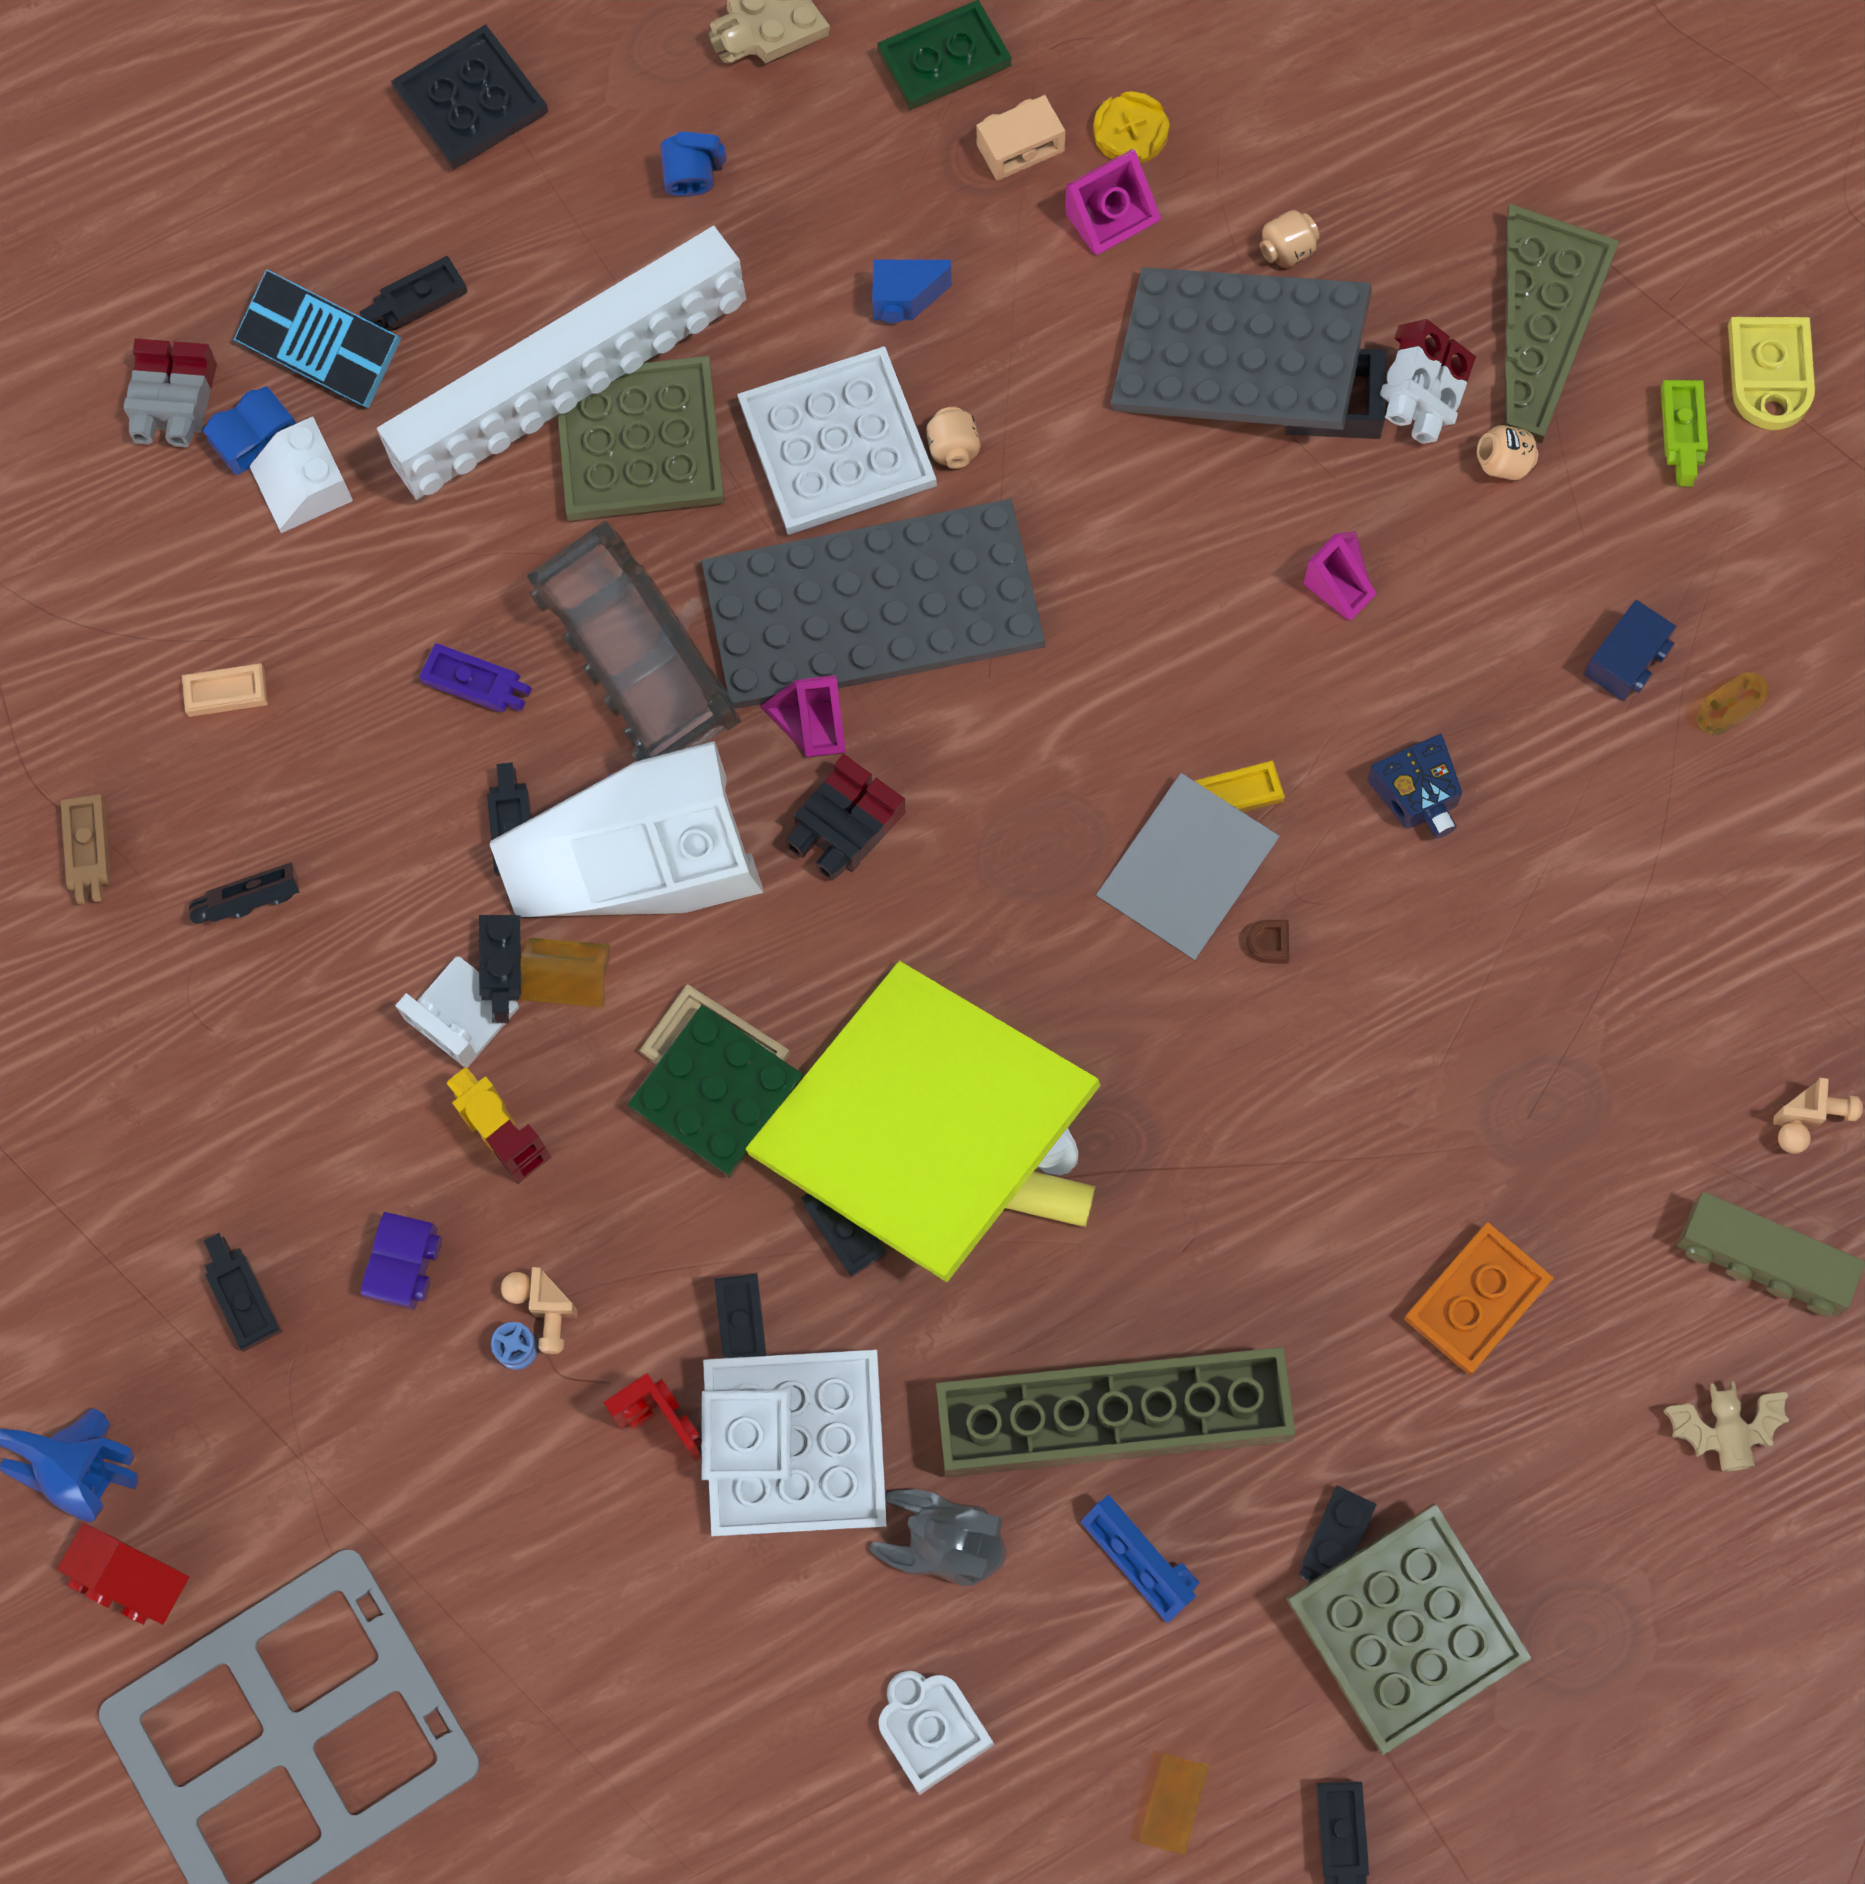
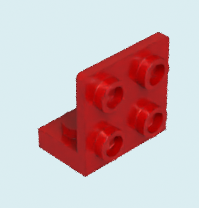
(634, 1406)

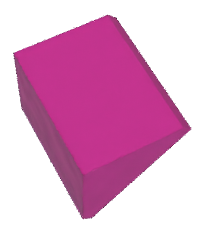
(1111, 203)

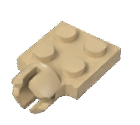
(766, 28)

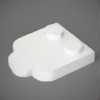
(930, 1727)

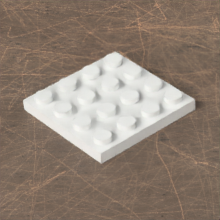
(836, 440)
(833, 1445)

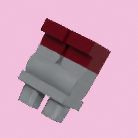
(169, 390)

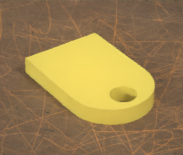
(1771, 364)

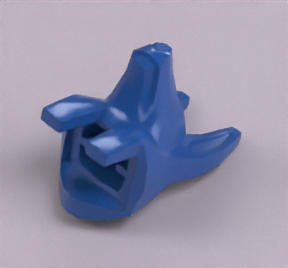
(70, 1464)

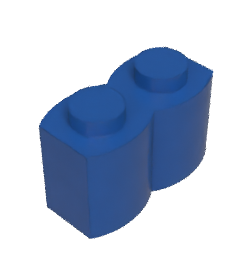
(246, 429)

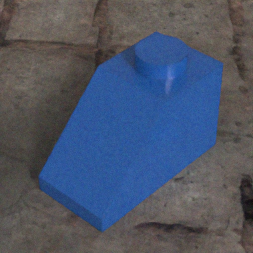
(907, 287)

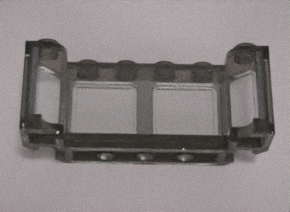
(633, 645)

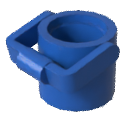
(690, 162)

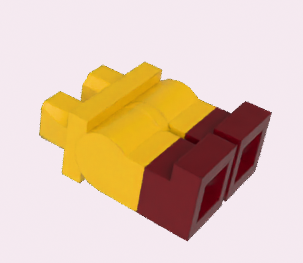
(486, 1112)

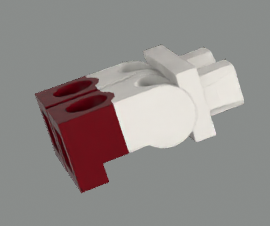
(1426, 379)

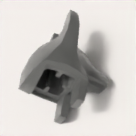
(946, 1539)

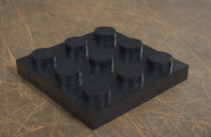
(469, 96)

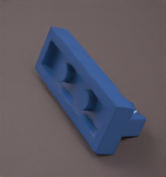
(1164, 1587)

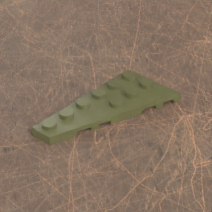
(1550, 296)

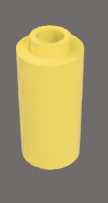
(1054, 1199)

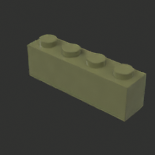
(1770, 1255)

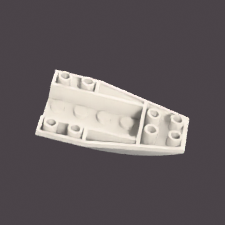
(632, 844)

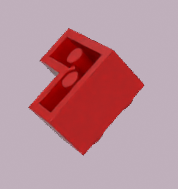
(117, 1572)

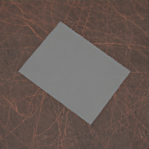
(1188, 866)

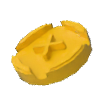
(1131, 123)

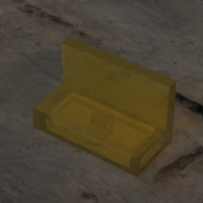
(564, 972)
(1173, 1804)

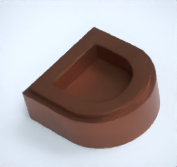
(1269, 941)

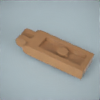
(86, 846)

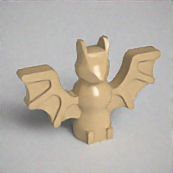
(1731, 1434)

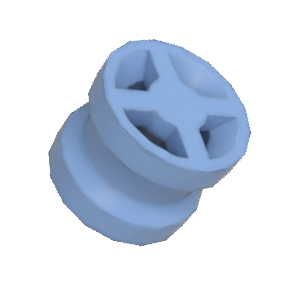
(507, 1340)

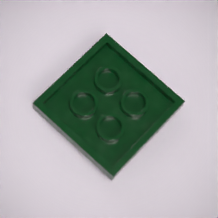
(714, 1090)

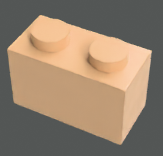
(1020, 137)

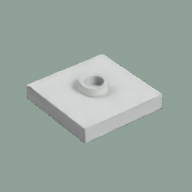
(746, 1435)

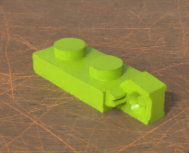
(1684, 427)

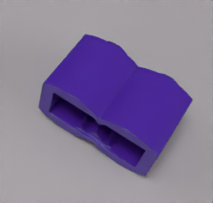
(400, 1261)

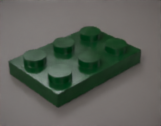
(944, 54)

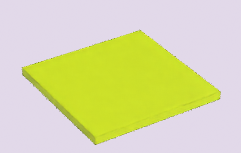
(923, 1119)

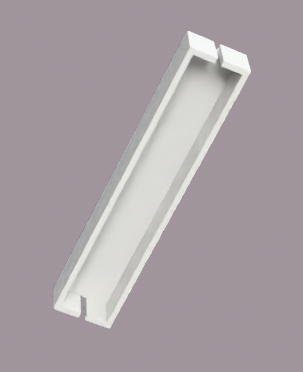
(564, 363)

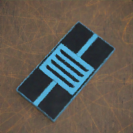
(317, 338)

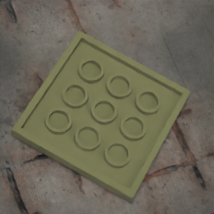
(643, 443)
(1408, 1628)

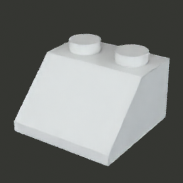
(299, 476)

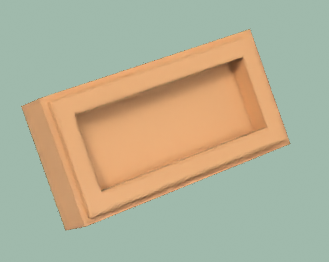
(224, 690)

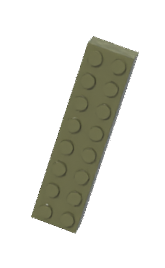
(1115, 1412)

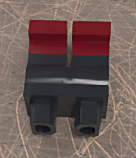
(845, 818)

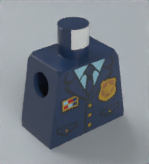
(1419, 785)

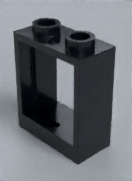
(1370, 426)

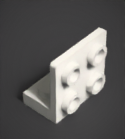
(453, 1013)

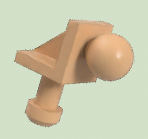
(1809, 1112)
(545, 1302)

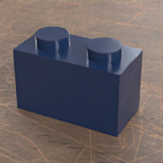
(1630, 650)

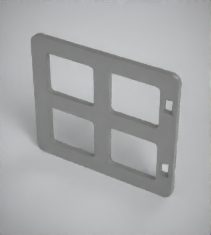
(289, 1735)

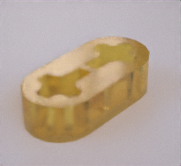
(1737, 709)

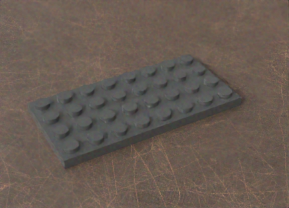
(873, 602)

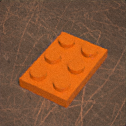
(1478, 1298)

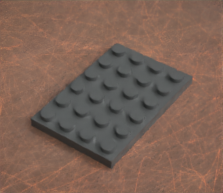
(1242, 347)

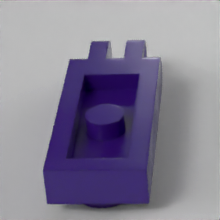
(473, 679)

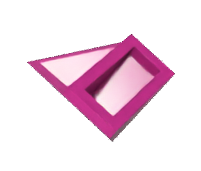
(1340, 575)
(810, 715)

